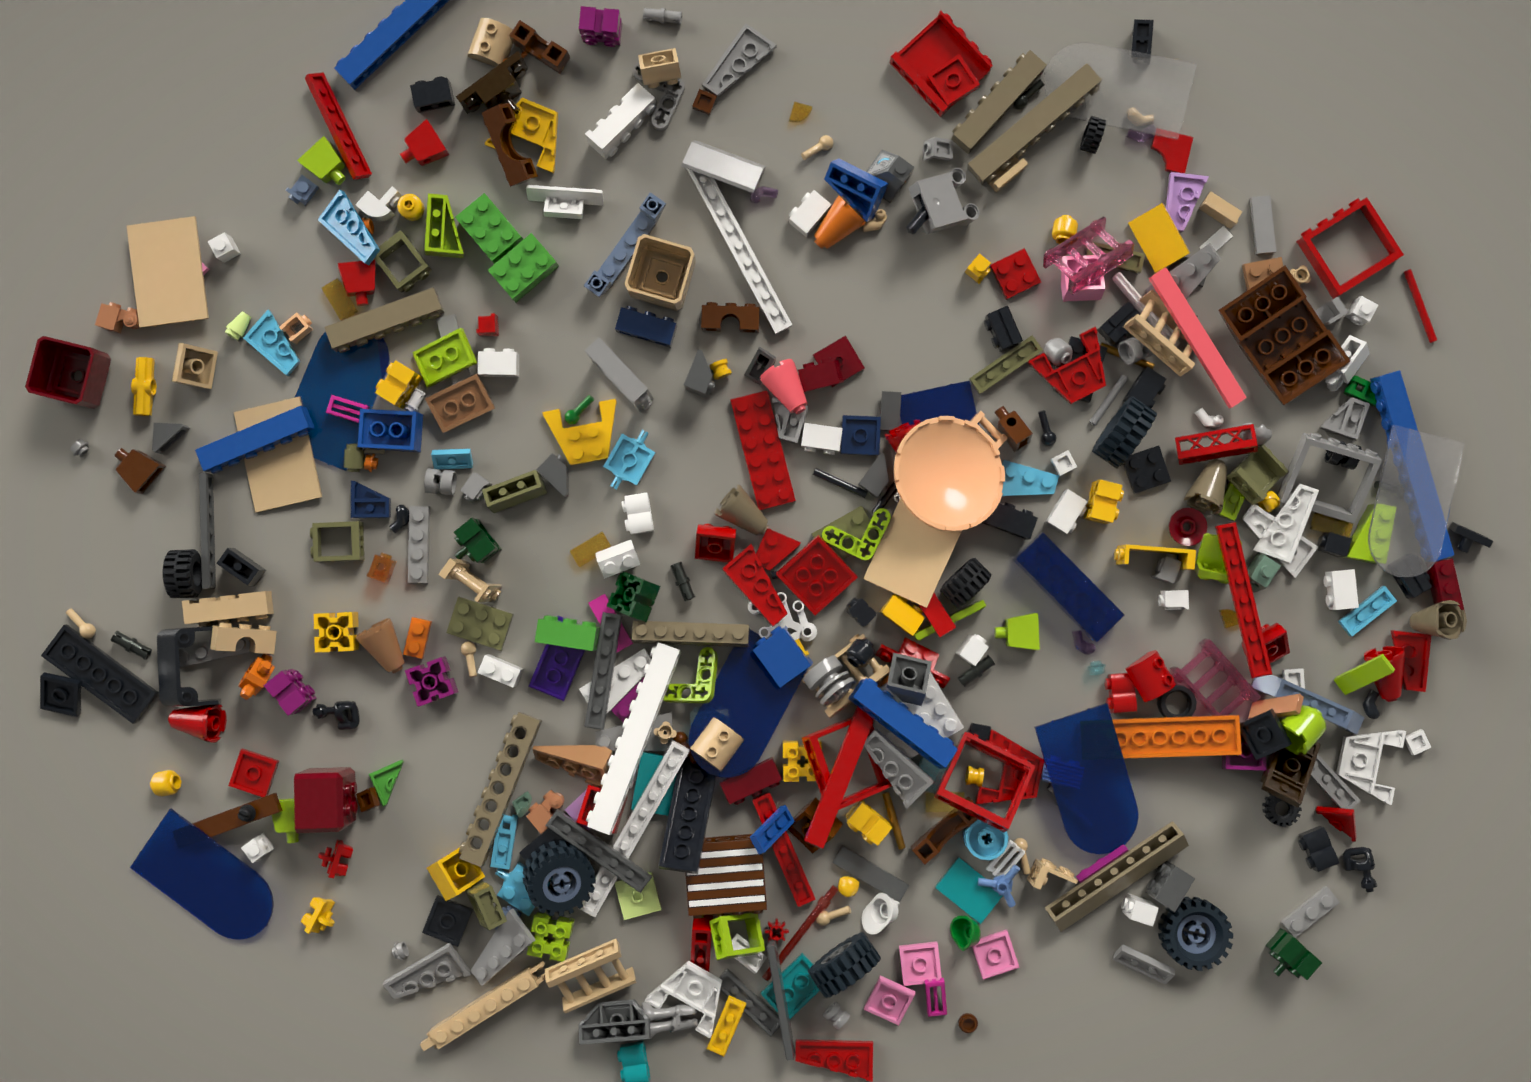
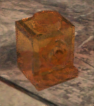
(385, 574)

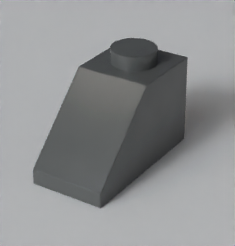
(556, 473)
(876, 478)

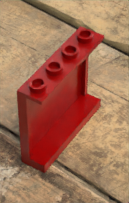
(933, 48)

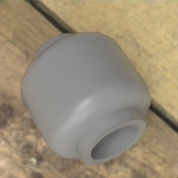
(1058, 352)

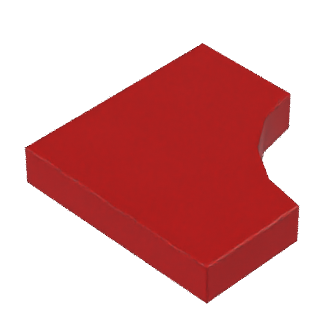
(1174, 151)

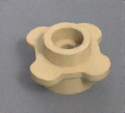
(1305, 275)
(670, 732)

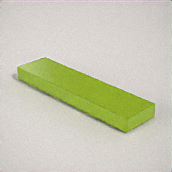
(955, 617)

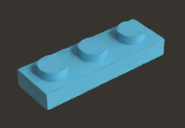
(1367, 611)

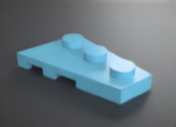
(272, 343)
(1027, 480)

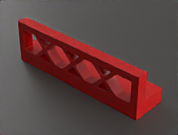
(1216, 451)

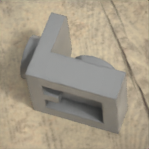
(938, 149)

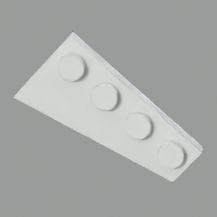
(1259, 521)
(1287, 527)
(624, 677)

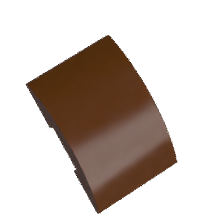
(1283, 336)

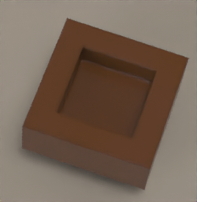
(704, 102)
(368, 799)

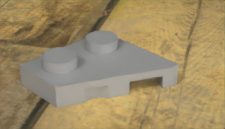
(789, 424)

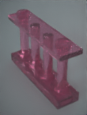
(1093, 270)
(1221, 664)

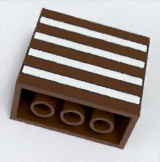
(728, 878)

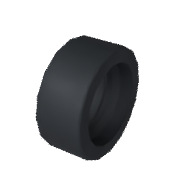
(1161, 702)

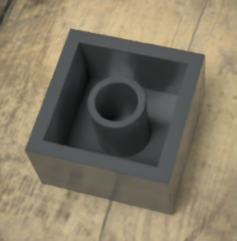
(1169, 885)

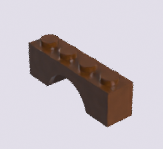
(499, 123)
(934, 839)

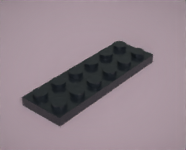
(99, 674)
(687, 819)

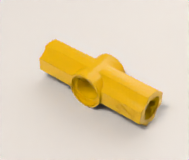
(143, 386)

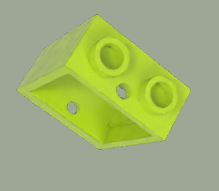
(722, 937)

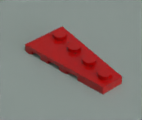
(751, 579)
(838, 1055)

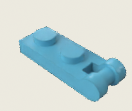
(504, 843)

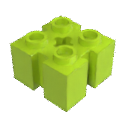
(561, 930)

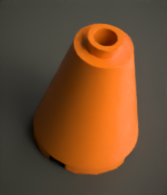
(837, 224)

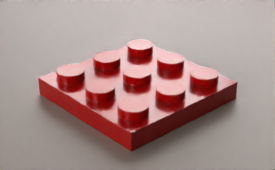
(816, 575)

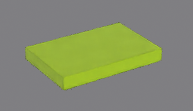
(444, 357)

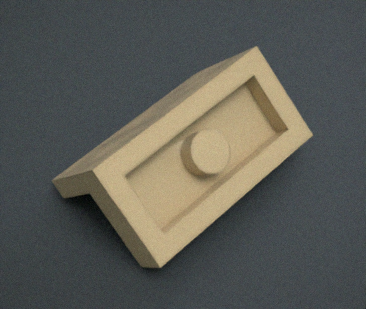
(1007, 175)
(1220, 210)

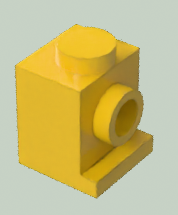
(978, 268)

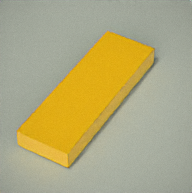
(726, 1025)

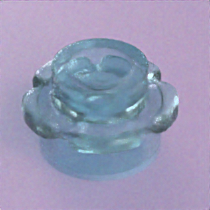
(1096, 668)

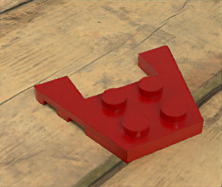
(1079, 376)
(1010, 776)

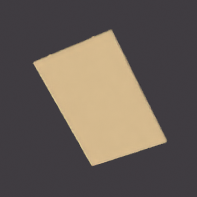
(167, 272)
(285, 473)
(911, 557)

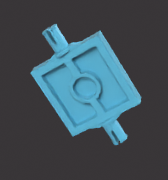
(629, 459)
(514, 890)

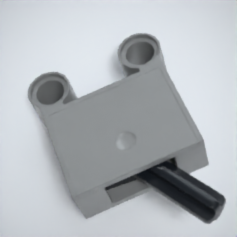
(939, 204)

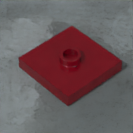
(844, 352)

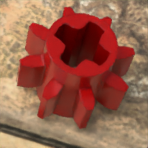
(776, 936)

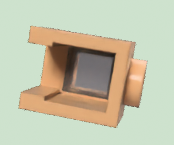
(297, 327)

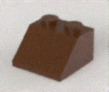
(803, 821)

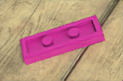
(599, 606)

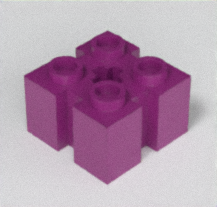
(600, 26)
(290, 691)
(427, 692)

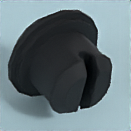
(247, 813)

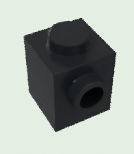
(1334, 544)

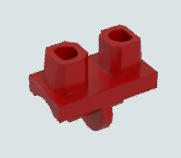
(335, 867)

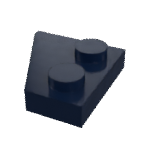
(368, 503)

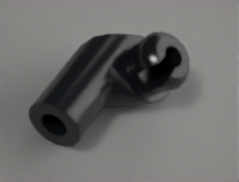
(402, 518)
(1369, 705)

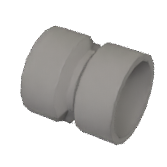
(1133, 351)
(447, 481)

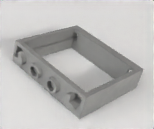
(619, 374)
(1348, 515)

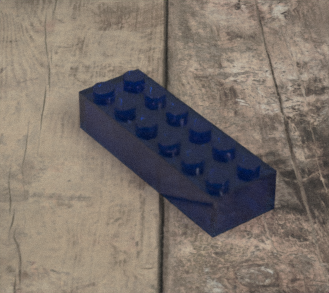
(1068, 587)

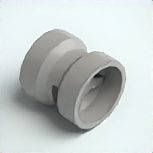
(836, 1015)

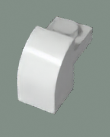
(379, 209)

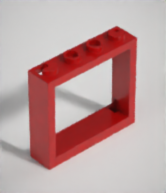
(1321, 267)
(821, 770)
(972, 809)

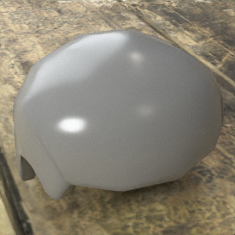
(1262, 434)

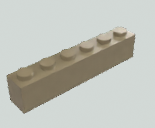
(998, 102)
(383, 320)
(690, 633)

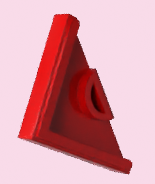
(1341, 819)

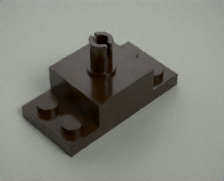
(496, 86)
(1289, 774)

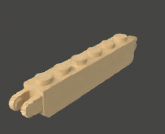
(483, 1007)

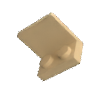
(1040, 869)

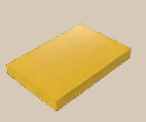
(1159, 237)

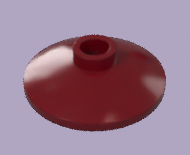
(1196, 522)

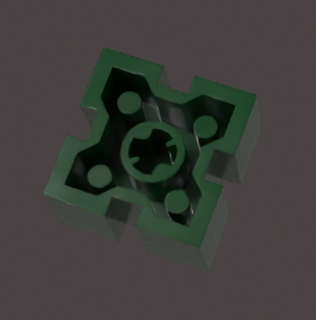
(476, 541)
(633, 596)
(1292, 956)

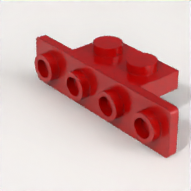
(915, 650)

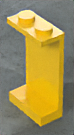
(1186, 556)

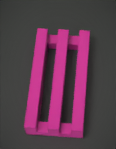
(331, 404)
(934, 984)

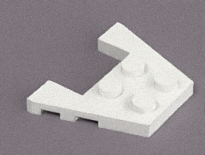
(1361, 759)
(695, 988)

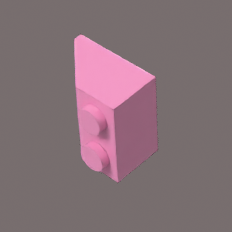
(1091, 292)

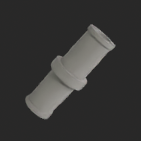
(662, 16)

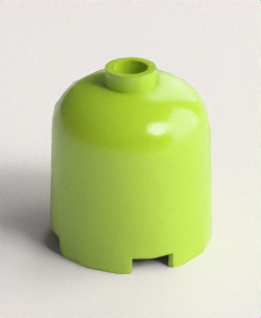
(1304, 729)

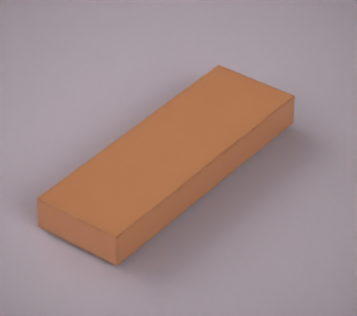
(1282, 706)

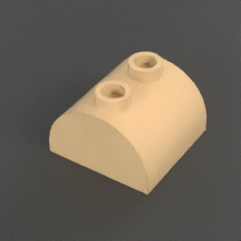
(491, 42)
(659, 67)
(194, 366)
(717, 744)

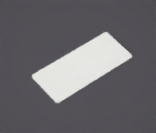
(1218, 239)

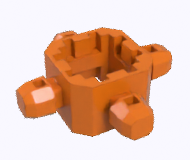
(256, 676)

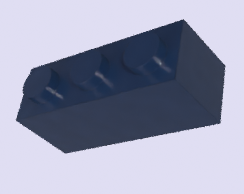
(646, 326)

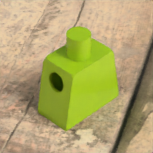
(323, 162)
(1020, 631)
(285, 820)

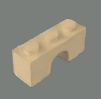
(226, 637)

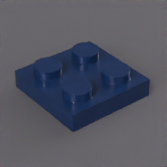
(860, 435)

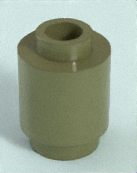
(353, 458)

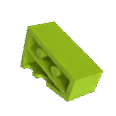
(441, 231)
(1359, 545)

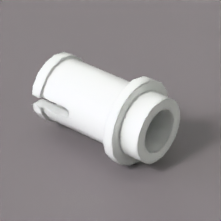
(415, 400)

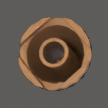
(383, 645)

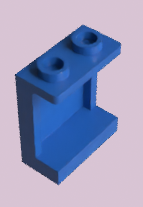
(781, 656)

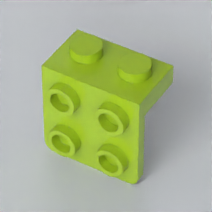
(1209, 560)

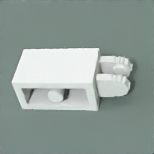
(1357, 353)

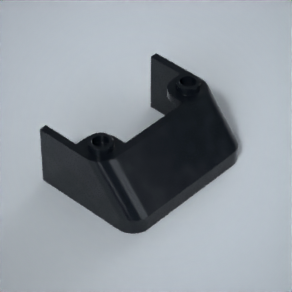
(169, 667)

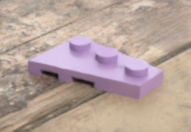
(1182, 196)

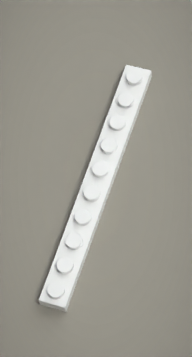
(741, 251)
(638, 822)

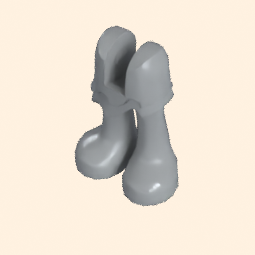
(676, 1022)

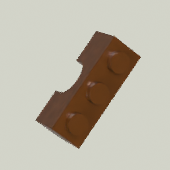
(548, 53)
(746, 315)

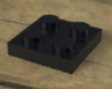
(1146, 469)
(60, 694)
(1264, 734)
(447, 920)

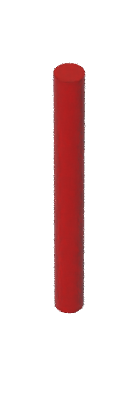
(1420, 305)

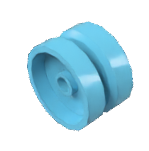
(986, 848)

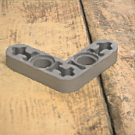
(668, 94)

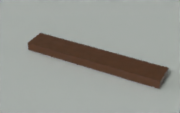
(229, 819)

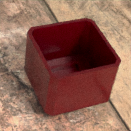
(54, 371)
(324, 799)

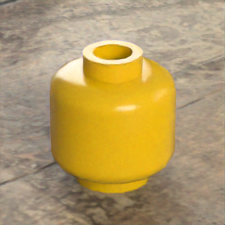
(416, 206)
(1064, 228)
(165, 783)

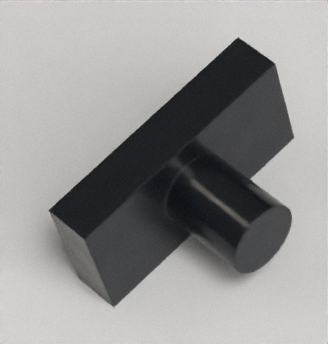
(1469, 537)

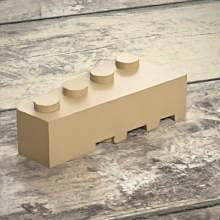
(228, 607)

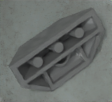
(615, 1023)

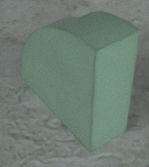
(522, 804)

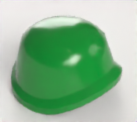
(965, 932)

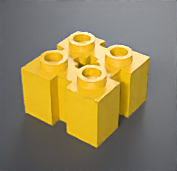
(398, 384)
(1103, 502)
(328, 623)
(794, 770)
(869, 822)

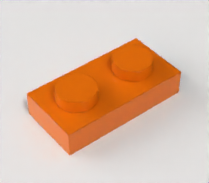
(417, 637)

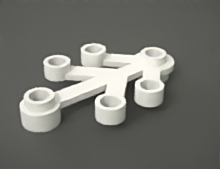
(788, 621)

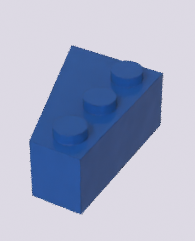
(857, 187)

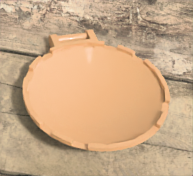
(950, 471)

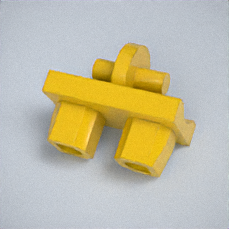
(320, 917)

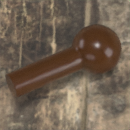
(682, 739)

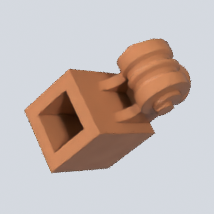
(113, 317)
(540, 814)

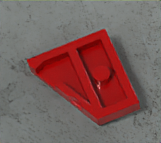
(775, 548)

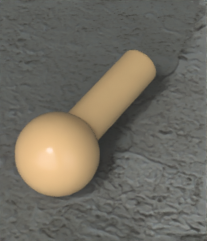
(825, 143)
(86, 630)
(468, 649)
(1022, 843)
(825, 917)

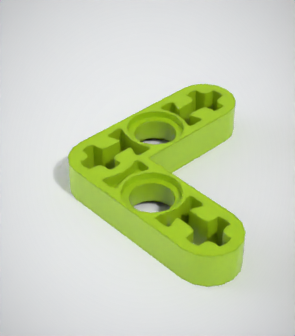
(857, 543)
(701, 685)

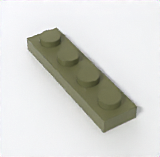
(1005, 364)

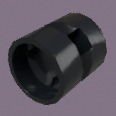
(1345, 461)

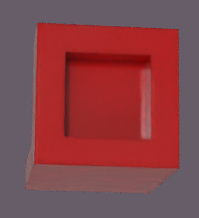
(488, 325)

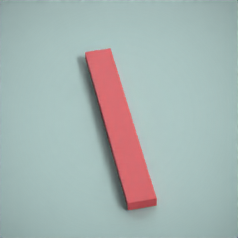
(1197, 337)

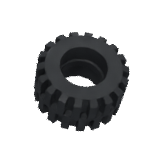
(182, 573)
(966, 582)

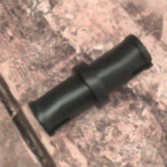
(682, 581)
(131, 645)
(976, 671)

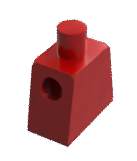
(424, 145)
(358, 280)

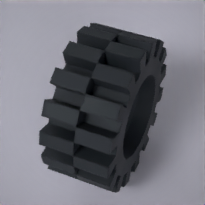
(1093, 135)
(1274, 818)

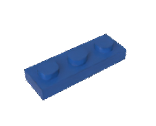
(772, 829)

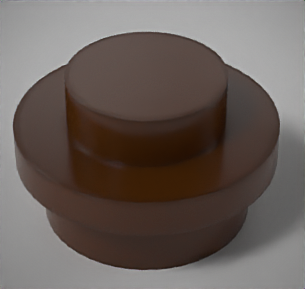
(968, 1023)

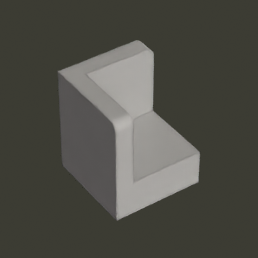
(1331, 311)

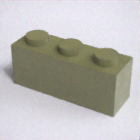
(514, 491)

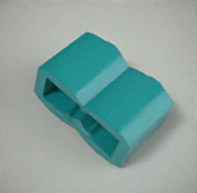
(634, 1062)

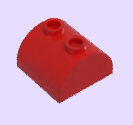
(715, 543)
(1275, 641)
(1151, 676)

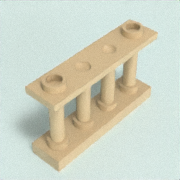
(1154, 340)
(459, 570)
(879, 674)
(583, 963)

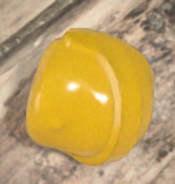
(1270, 502)
(848, 886)

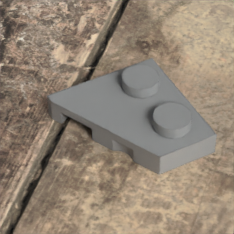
(1347, 419)

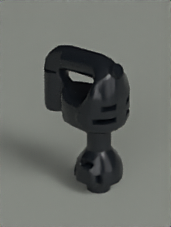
(341, 714)
(1363, 864)

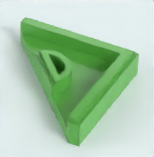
(385, 780)

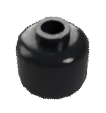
(860, 653)

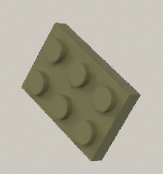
(853, 523)
(480, 623)

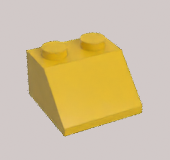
(902, 614)
(454, 874)

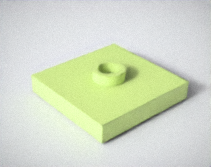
(636, 903)

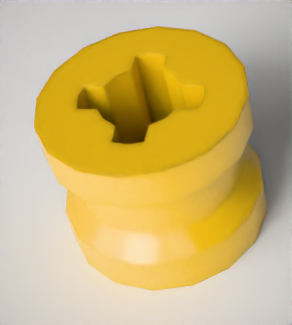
(720, 369)
(974, 776)

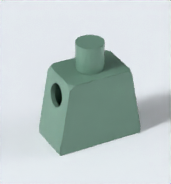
(1262, 571)

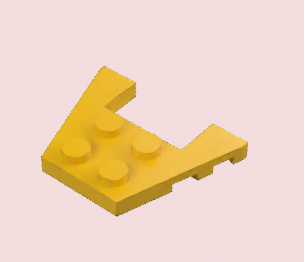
(539, 127)
(587, 441)

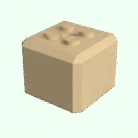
(657, 256)

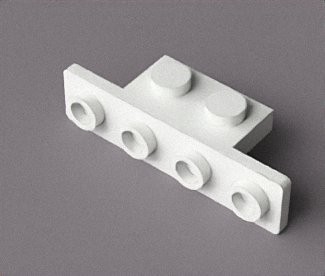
(563, 201)

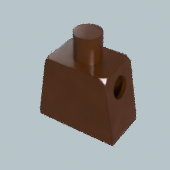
(1018, 434)
(138, 469)

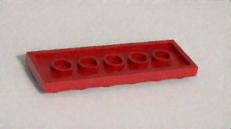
(763, 450)

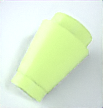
(238, 326)

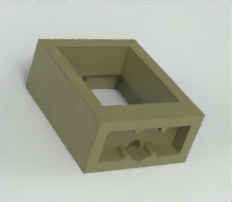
(392, 245)
(357, 539)
(482, 899)

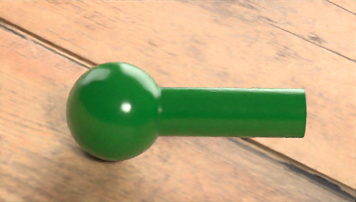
(573, 416)

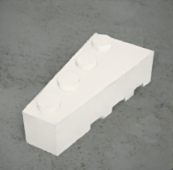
(621, 121)

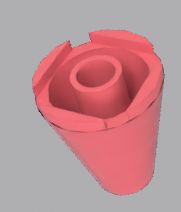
(786, 385)

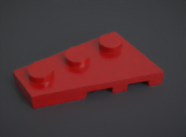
(1416, 658)

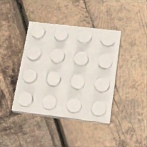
(935, 712)

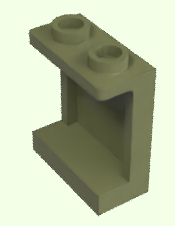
(1257, 474)

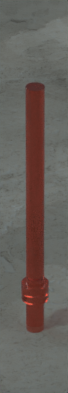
(823, 902)

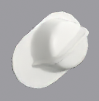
(879, 913)

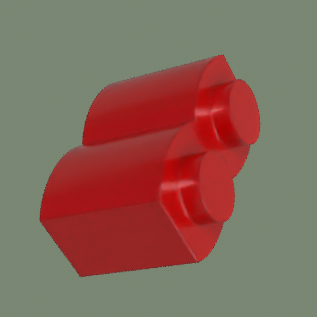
(1121, 693)

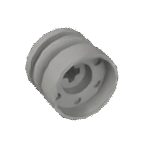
(831, 684)

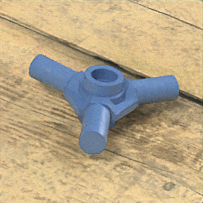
(1002, 884)

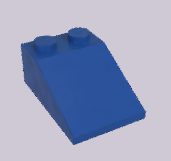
(390, 430)

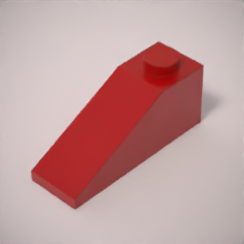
(701, 942)

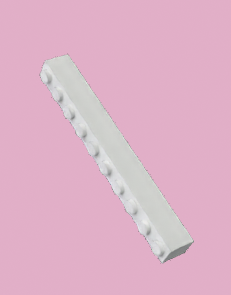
(634, 738)

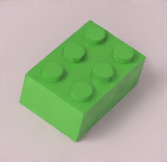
(489, 228)
(523, 267)
(567, 633)

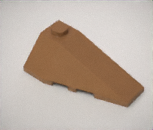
(582, 760)

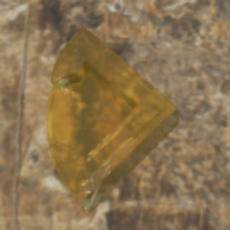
(800, 112)
(1228, 617)

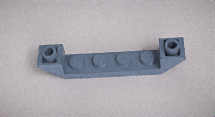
(623, 252)
(1331, 711)

